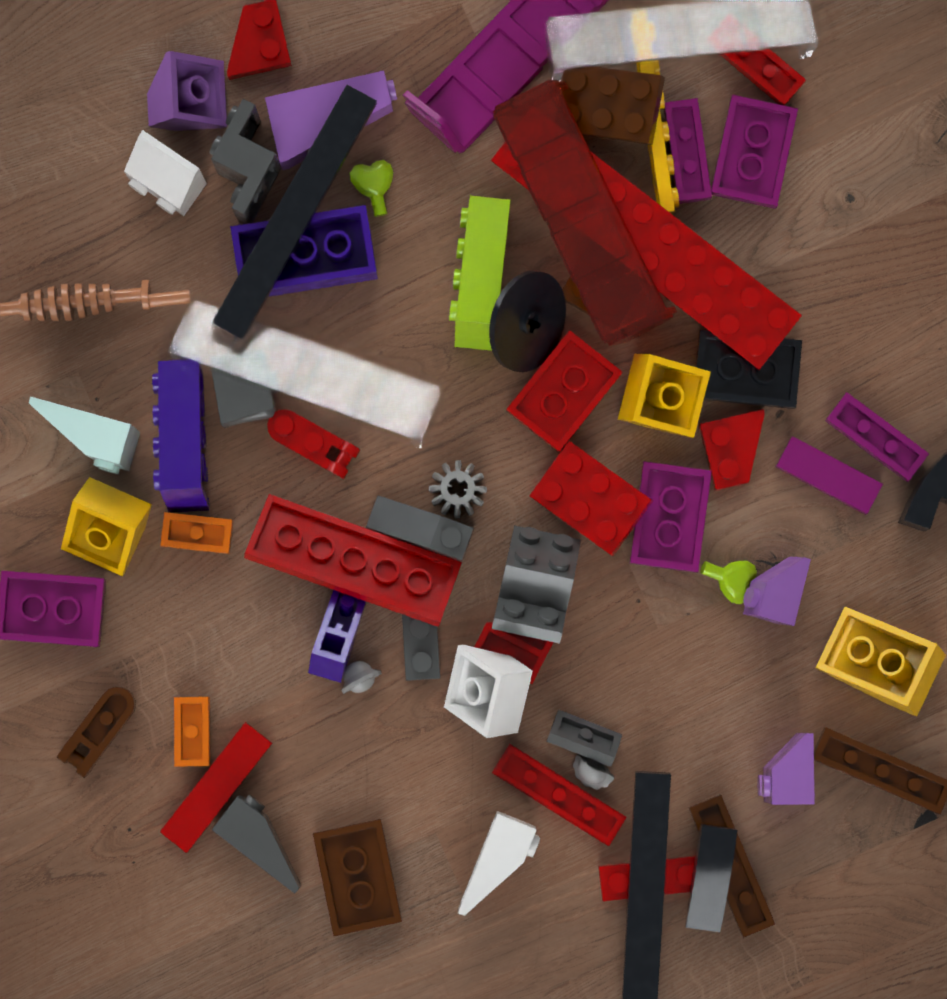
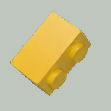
(664, 395)
(105, 526)

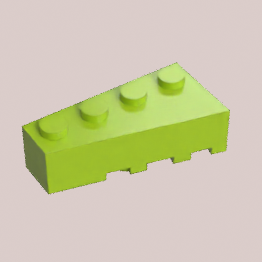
(481, 270)

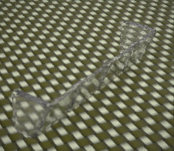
(677, 32)
(310, 373)

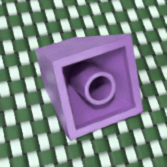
(187, 93)

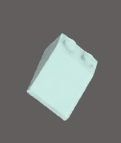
(98, 437)

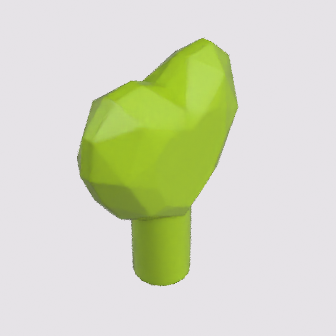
(373, 182)
(732, 579)

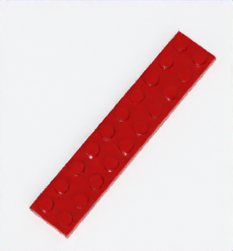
(693, 271)

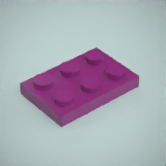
(754, 151)
(674, 523)
(51, 608)

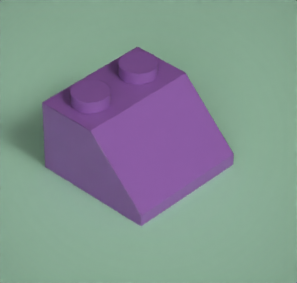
(790, 773)

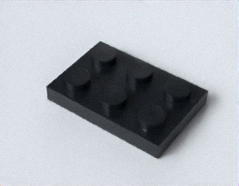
(740, 382)

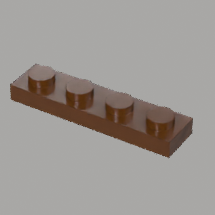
(881, 770)
(744, 891)

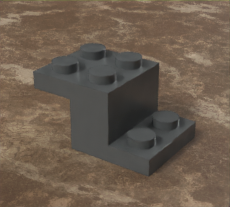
(245, 162)
(536, 584)

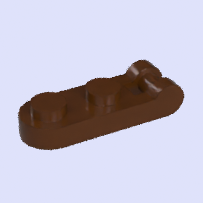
(99, 729)

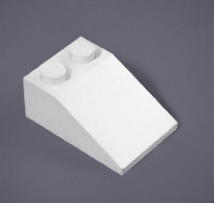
(501, 854)

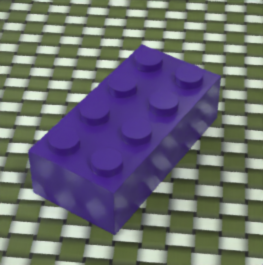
(329, 254)

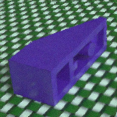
(336, 636)

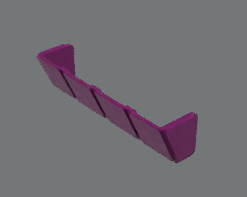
(490, 70)

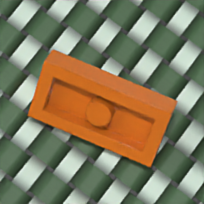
(197, 533)
(191, 731)

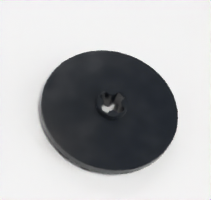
(527, 297)

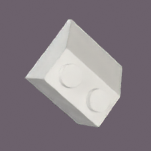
(164, 175)
(488, 690)

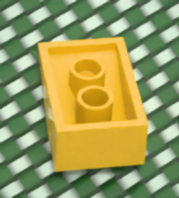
(881, 660)

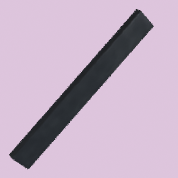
(294, 212)
(646, 885)

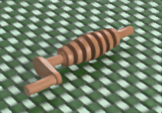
(93, 299)

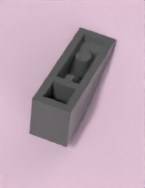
(420, 528)
(254, 836)

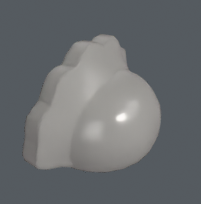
(359, 677)
(592, 773)

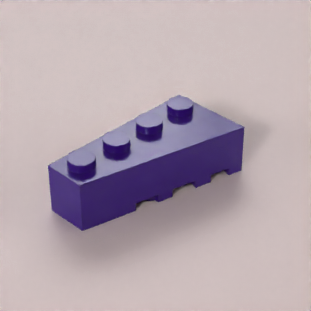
(180, 435)

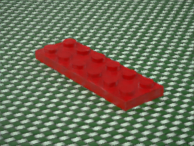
(353, 560)

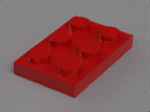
(564, 391)
(591, 498)

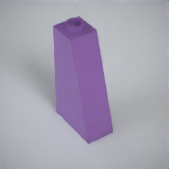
(300, 114)

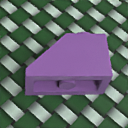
(778, 592)

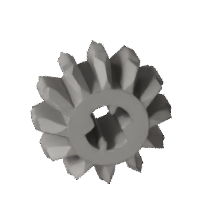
(461, 478)

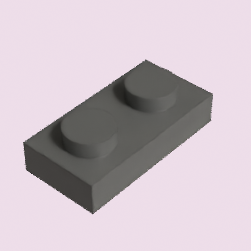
(420, 649)
(584, 738)

